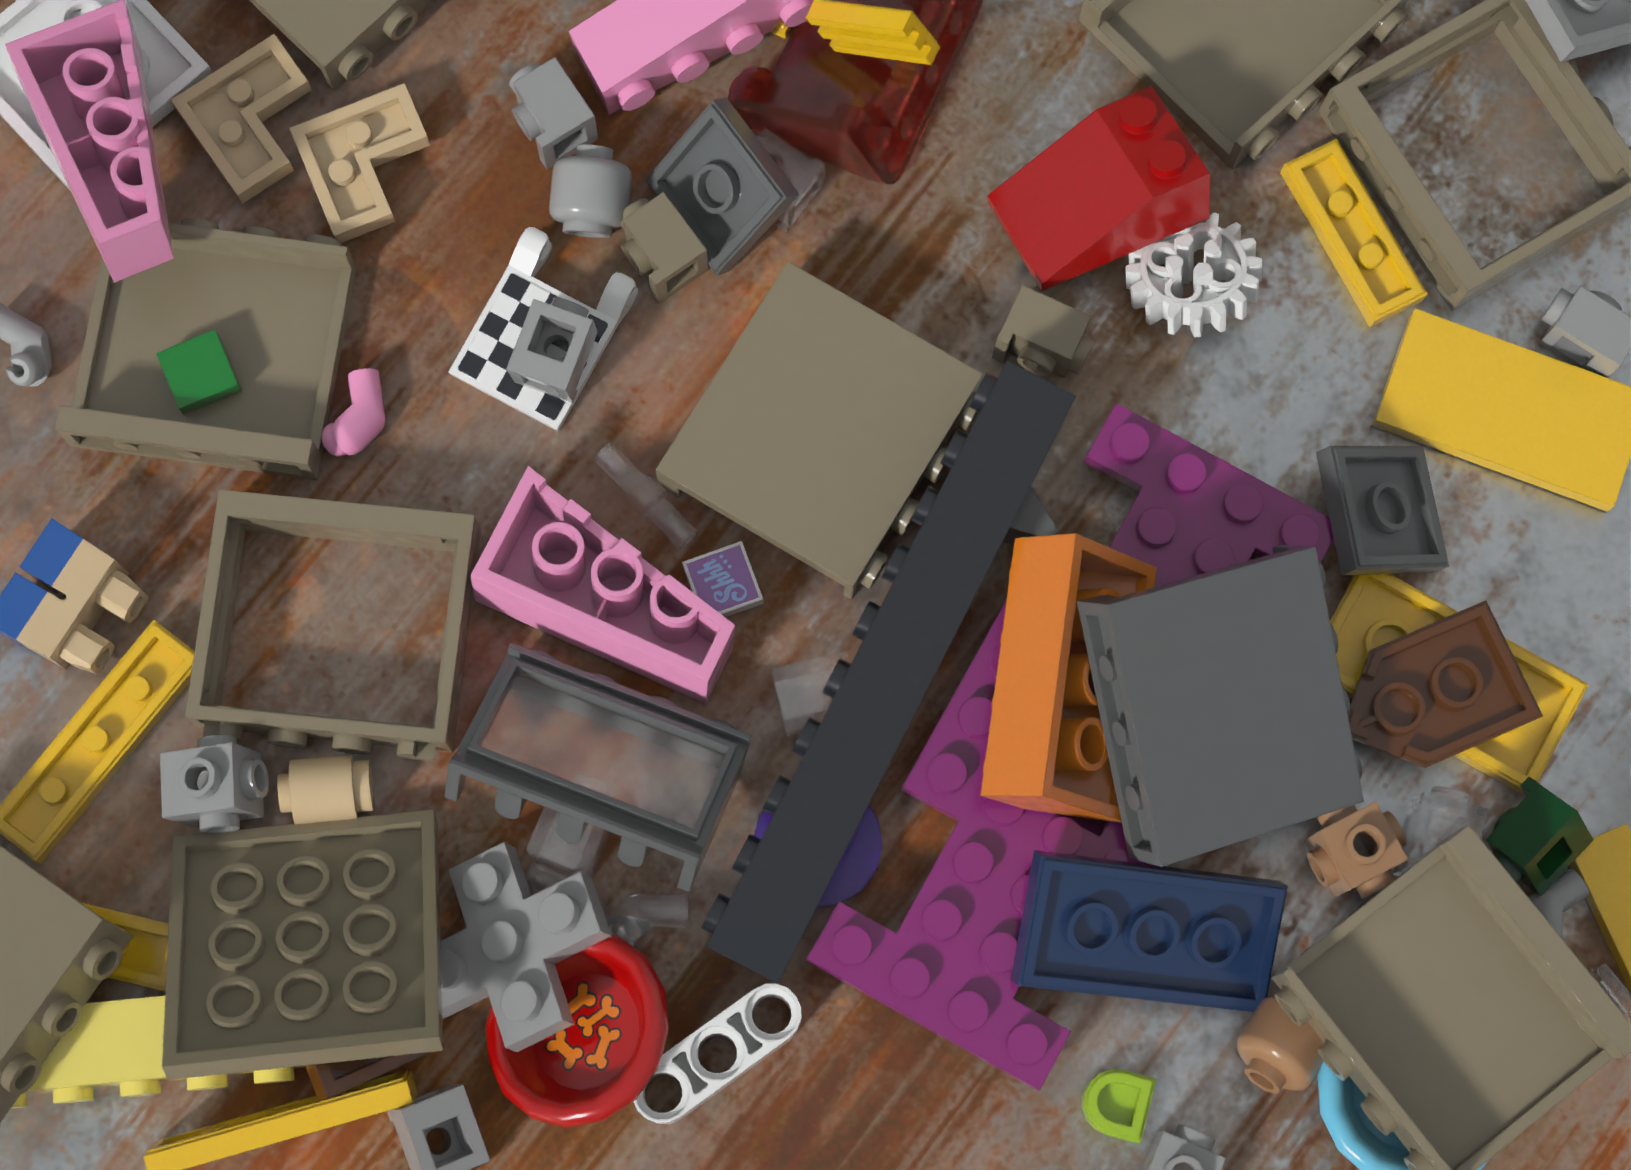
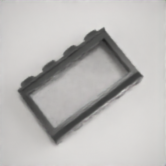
(601, 759)

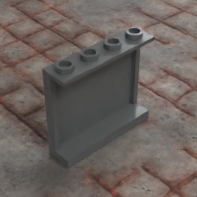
(1222, 705)

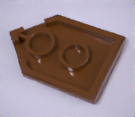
(1441, 690)

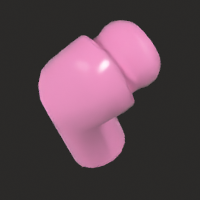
(362, 420)

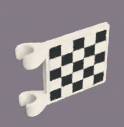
(493, 338)

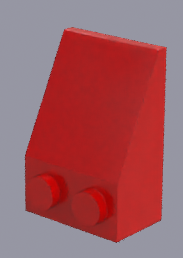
(1104, 190)

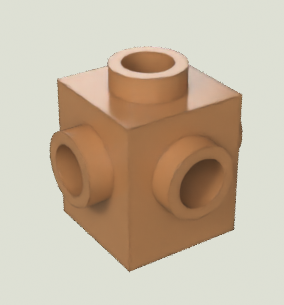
(1339, 864)

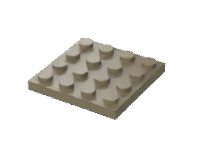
(303, 945)

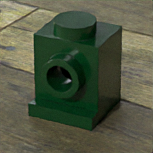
(1538, 838)

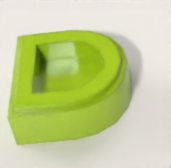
(1118, 1103)

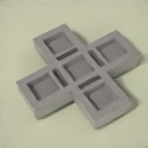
(516, 943)

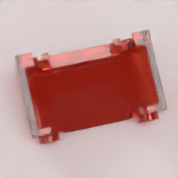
(850, 106)

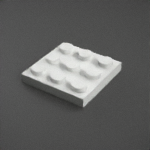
(166, 58)

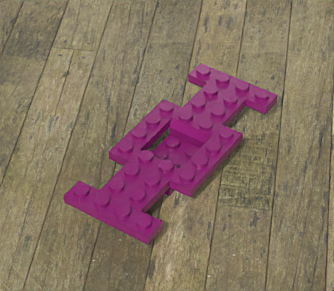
(962, 932)

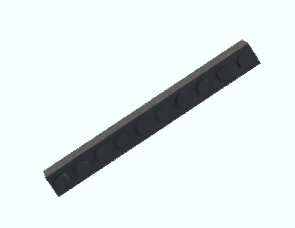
(890, 672)

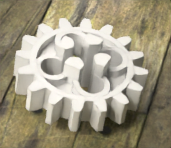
(1225, 259)

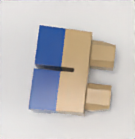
(64, 627)

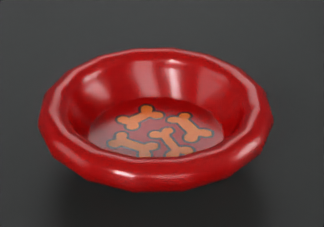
(607, 1053)

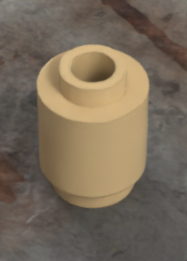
(326, 789)

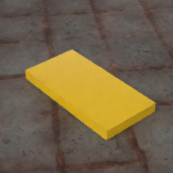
(1508, 410)
(1385, 608)

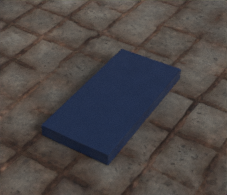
(1148, 932)

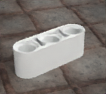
(751, 1045)

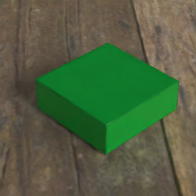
(198, 372)

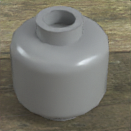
(590, 192)

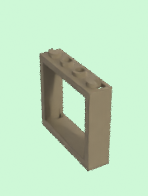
(1403, 195)
(341, 521)

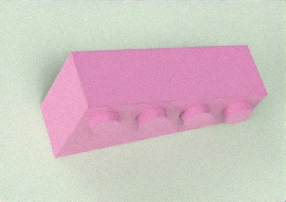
(651, 43)
(97, 119)
(598, 593)

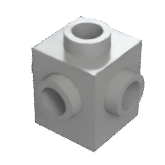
(213, 784)

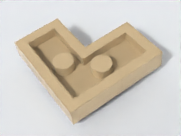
(229, 110)
(346, 147)

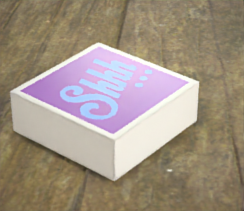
(724, 579)

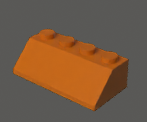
(1045, 715)

